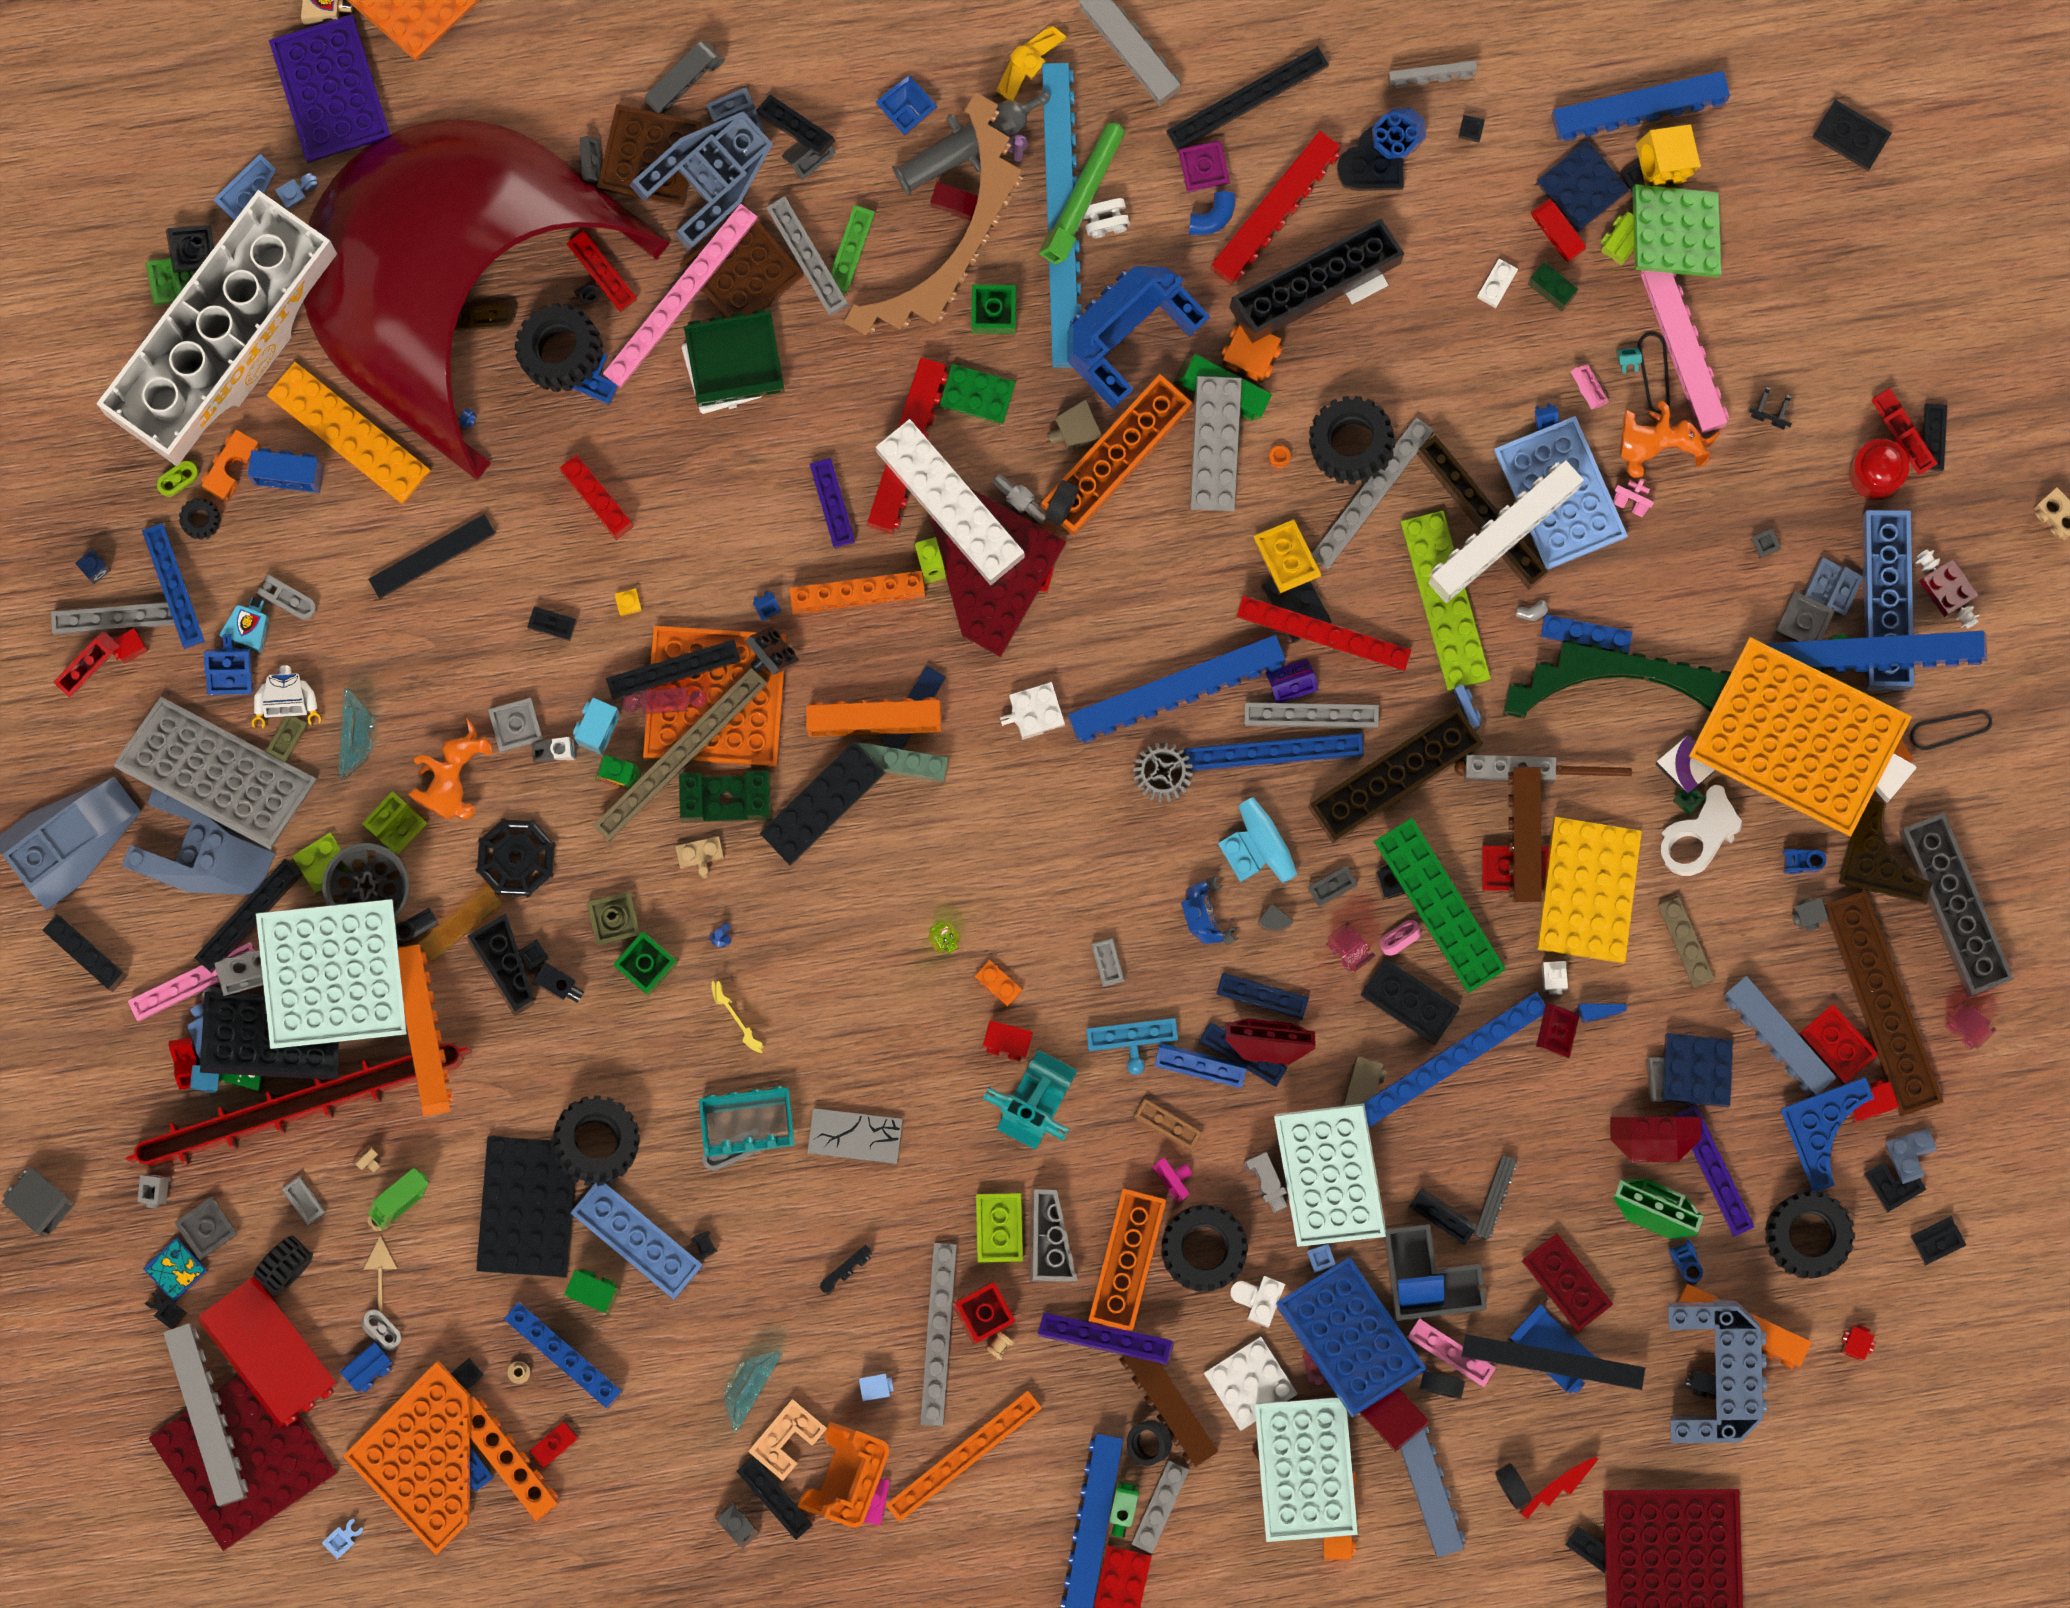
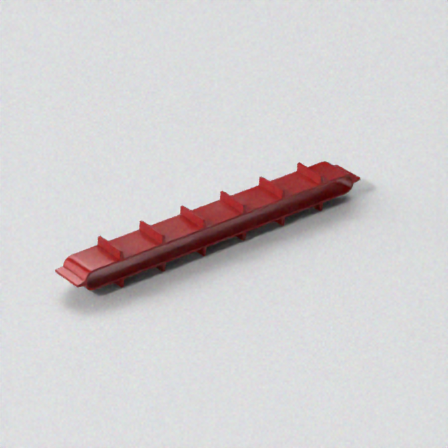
(272, 1101)

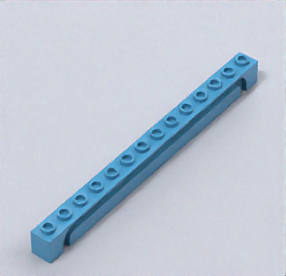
(1059, 186)

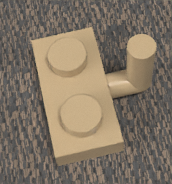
(700, 854)

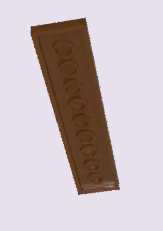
(1883, 1003)

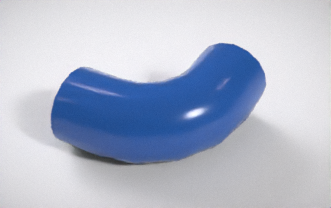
(1216, 218)

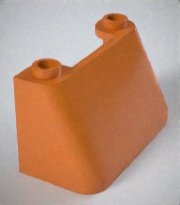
(850, 1477)

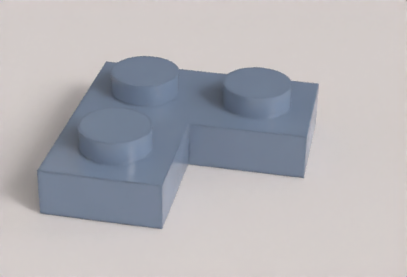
(1905, 1153)

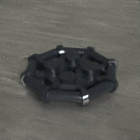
(502, 857)

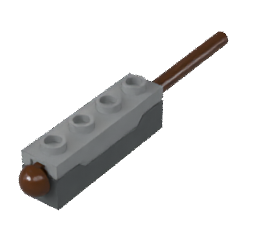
(1496, 768)

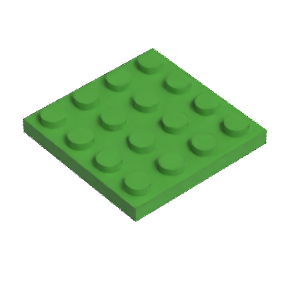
(1676, 231)

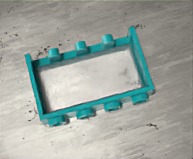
(746, 1121)

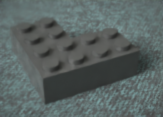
(1412, 1256)

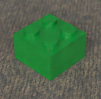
(993, 309)
(645, 964)
(591, 1291)

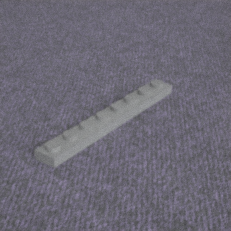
(1371, 495)
(938, 1334)

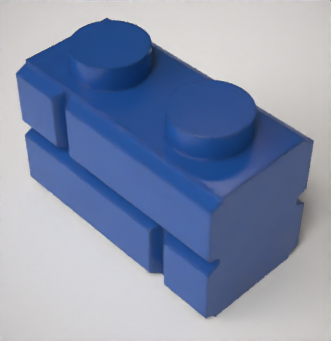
(367, 1367)

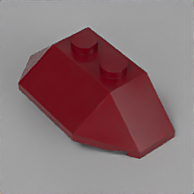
(1269, 1040)
(1655, 1137)

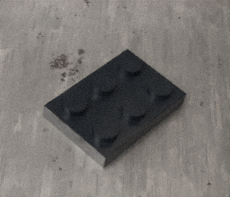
(1851, 135)
(1299, 599)

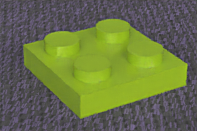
(315, 859)

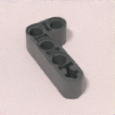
(683, 76)

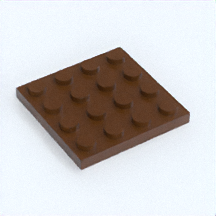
(635, 143)
(750, 275)

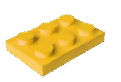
(1287, 556)

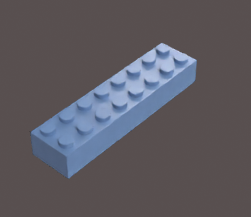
(1887, 589)

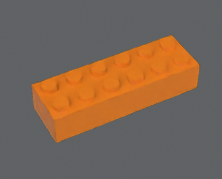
(1127, 1260)

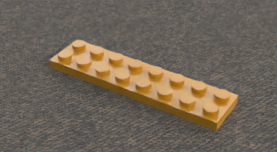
(348, 433)

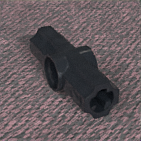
(418, 925)

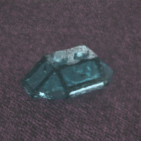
(355, 735)
(748, 1385)

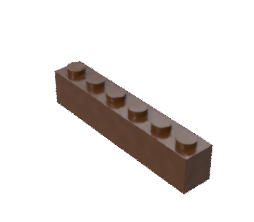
(1525, 834)
(1171, 1408)

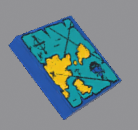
(175, 1269)

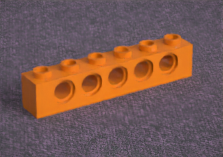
(857, 592)
(536, 1508)

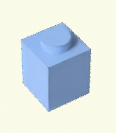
(875, 1387)

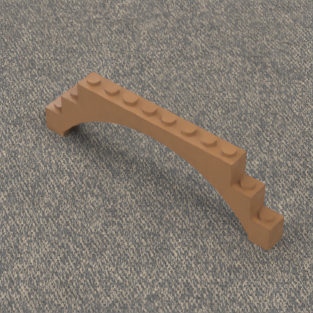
(996, 182)

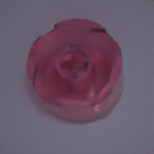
(1350, 947)
(1970, 1025)

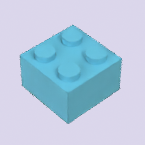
(596, 726)

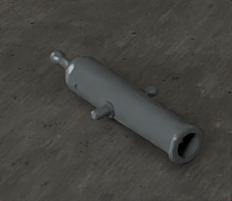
(962, 144)

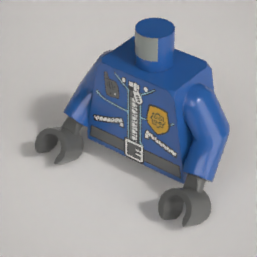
(1201, 916)

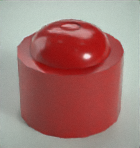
(1879, 469)

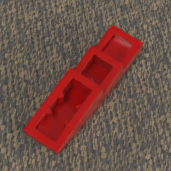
(1904, 431)
(1565, 1482)

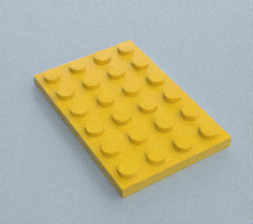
(1589, 890)

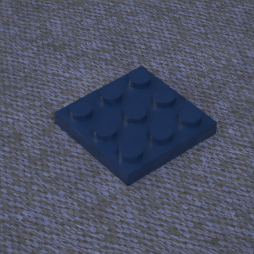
(1582, 186)
(1697, 1070)

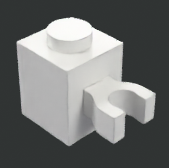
(1554, 977)

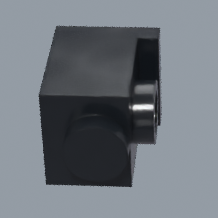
(1701, 1384)

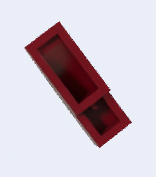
(954, 200)

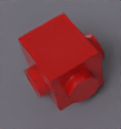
(1857, 1342)

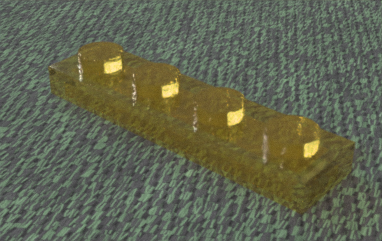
(460, 923)

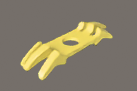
(719, 998)

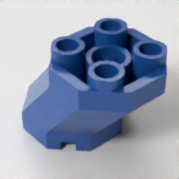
(1399, 133)

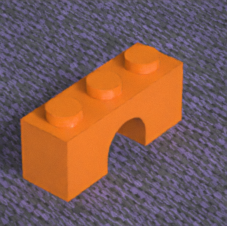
(237, 448)

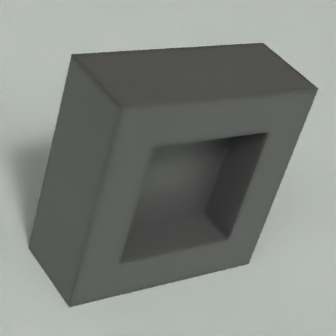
(1765, 543)

